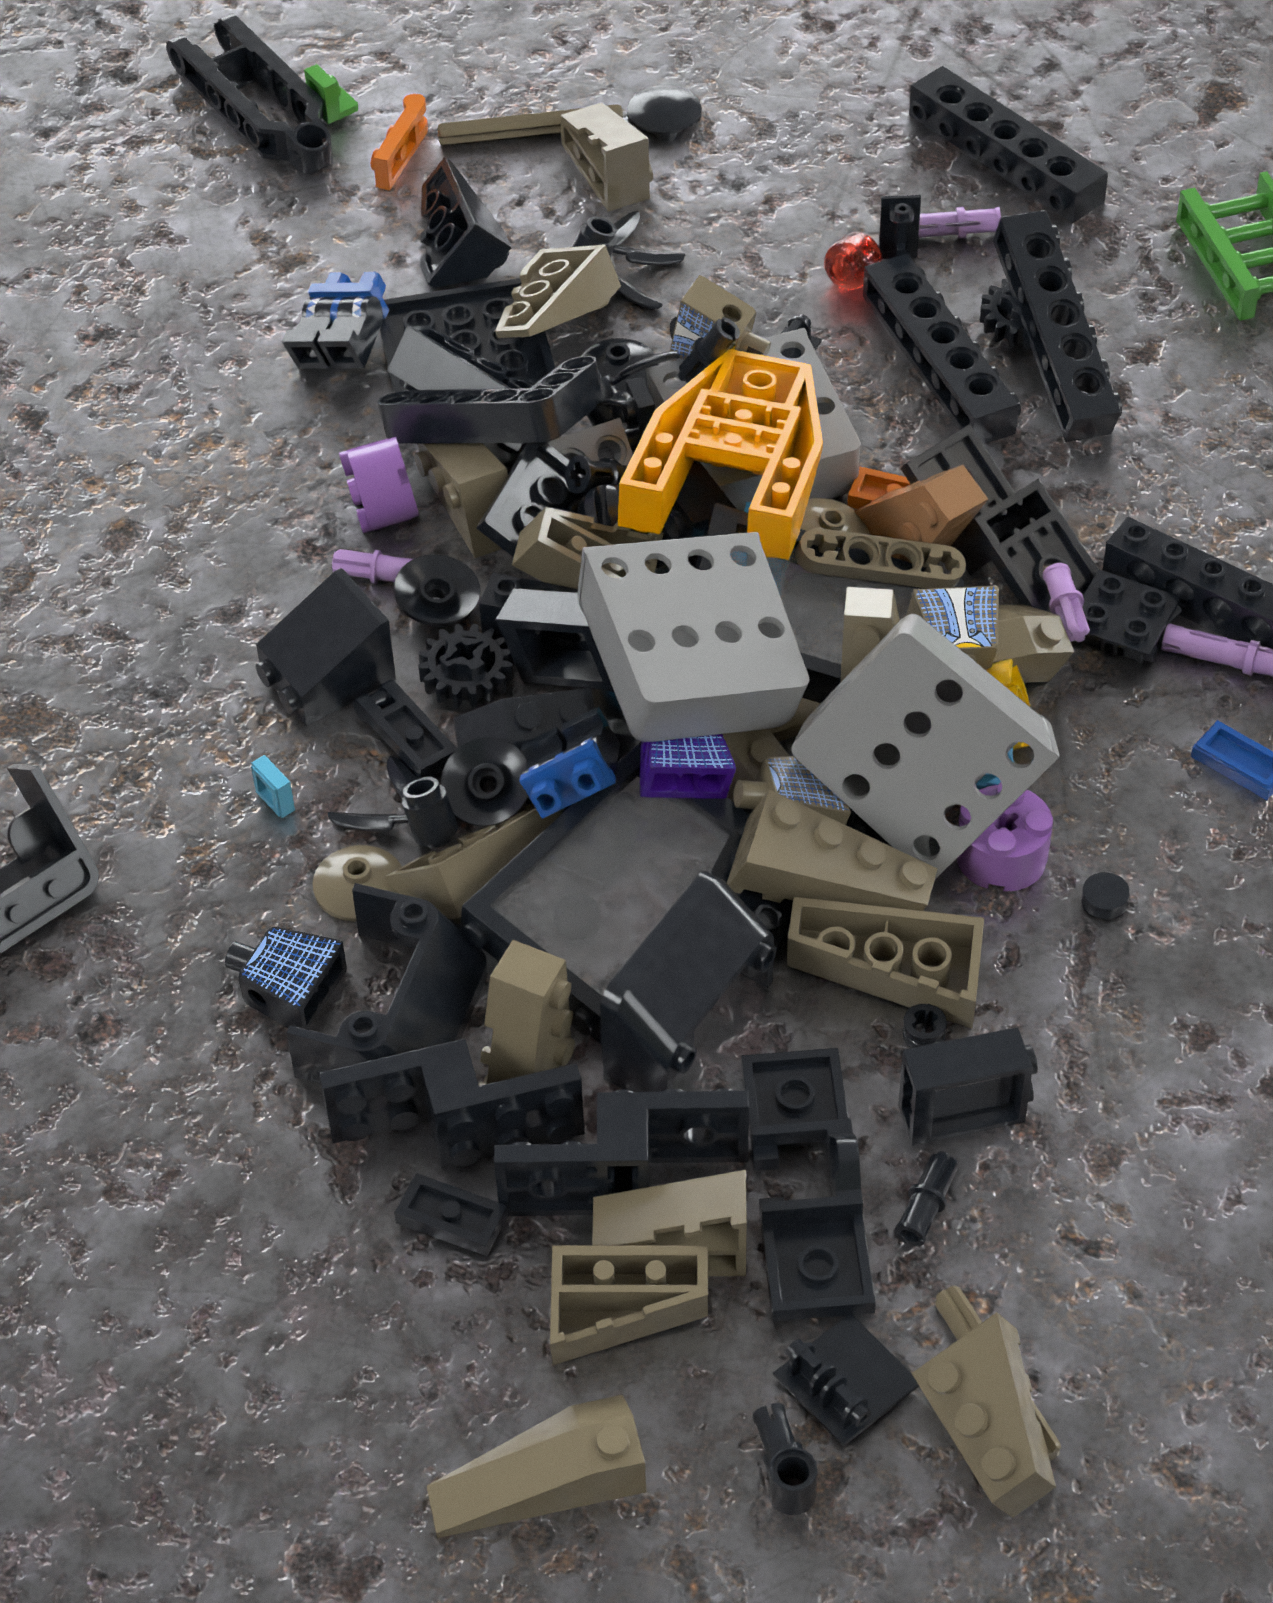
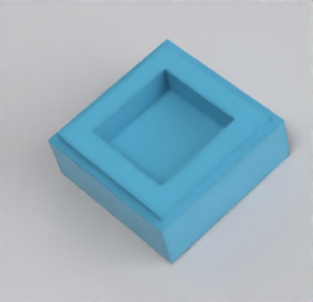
(272, 786)

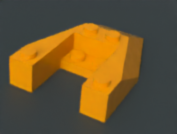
(737, 415)

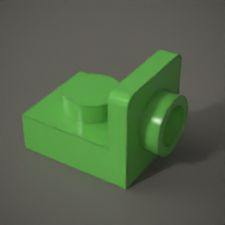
(336, 100)

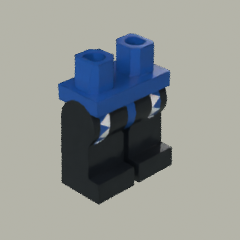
(337, 319)
(569, 771)

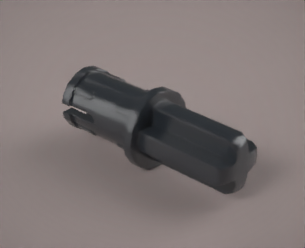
(709, 348)
(926, 1199)

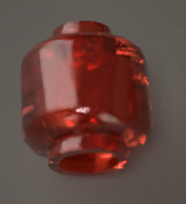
(847, 258)

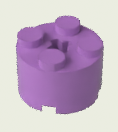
(379, 484)
(1012, 847)

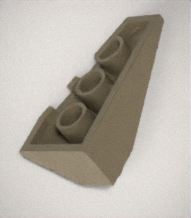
(1033, 641)
(463, 869)
(558, 1465)

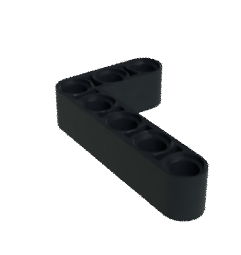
(496, 414)

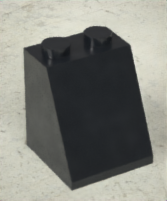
(327, 650)

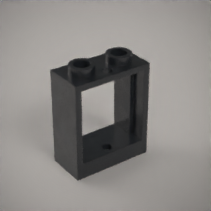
(525, 625)
(972, 1107)

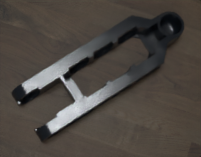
(251, 61)

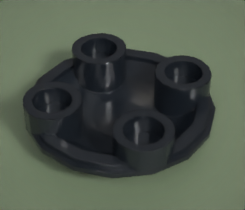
(664, 111)

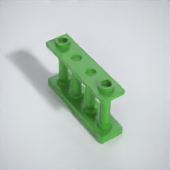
(1215, 246)

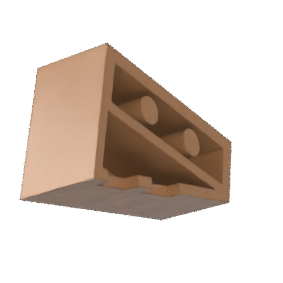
(926, 510)

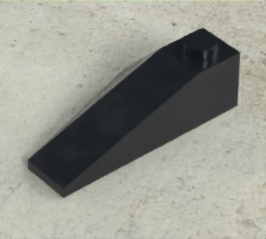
(460, 231)

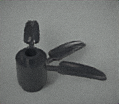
(603, 232)
(614, 398)
(424, 804)

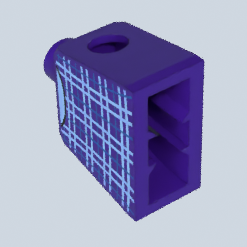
(686, 768)

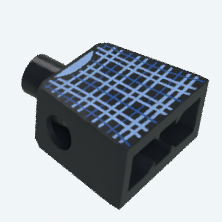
(288, 974)

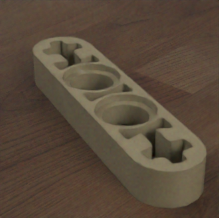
(880, 552)

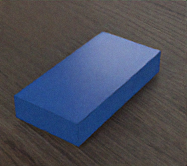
(1236, 758)

